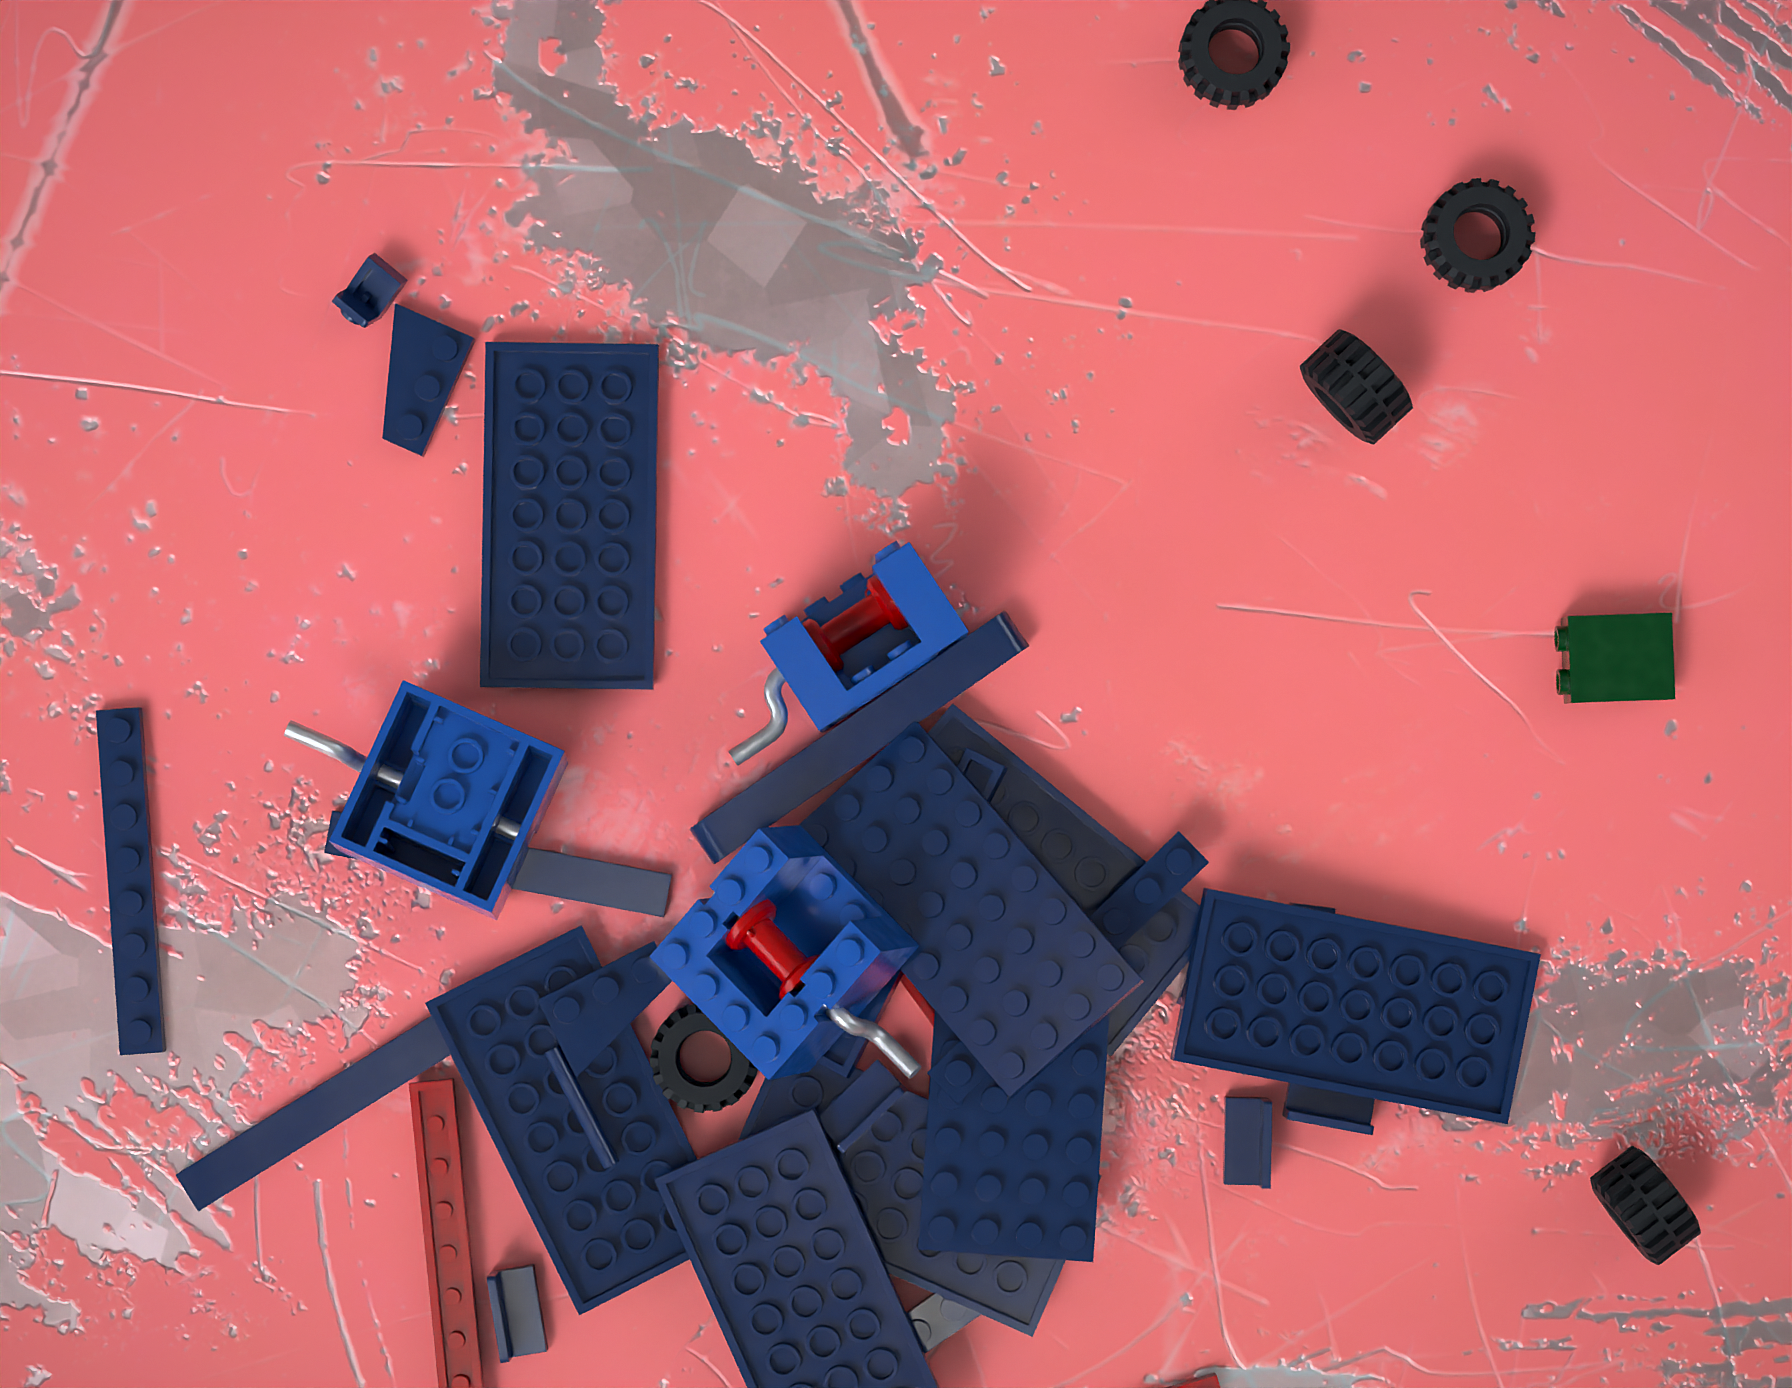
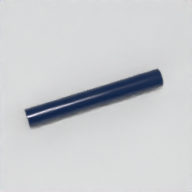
(581, 1107)

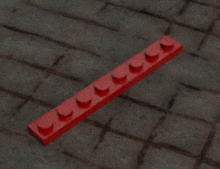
(446, 1234)

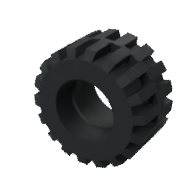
(1221, 86)
(1507, 214)
(1356, 386)
(675, 1081)
(1645, 1205)

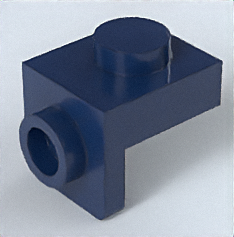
(370, 292)

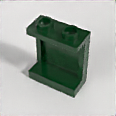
(1615, 658)

